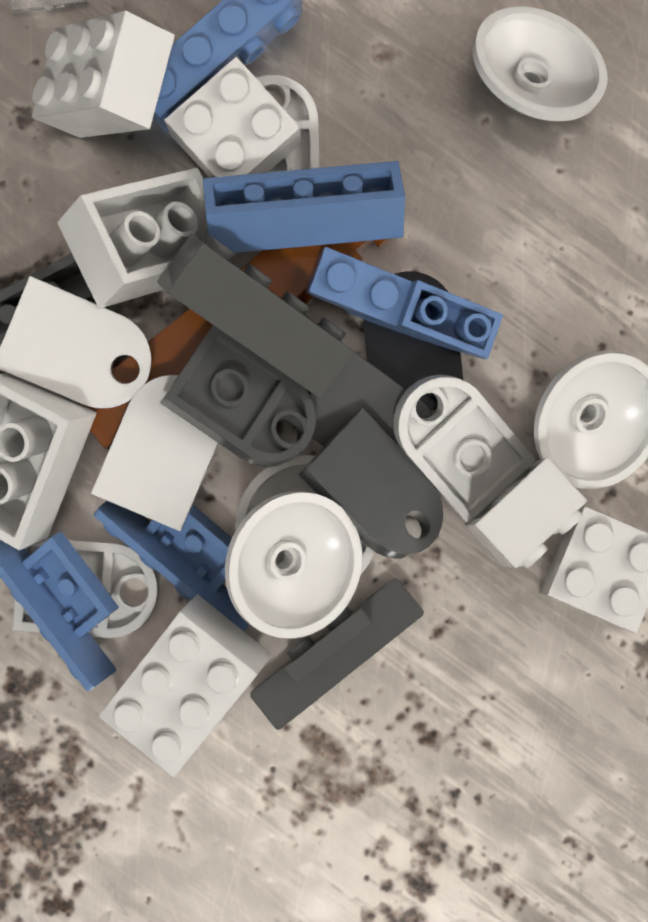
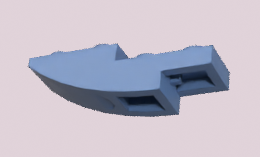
(403, 304)

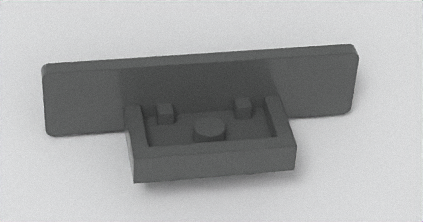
(334, 655)

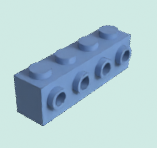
(224, 33)
(306, 207)

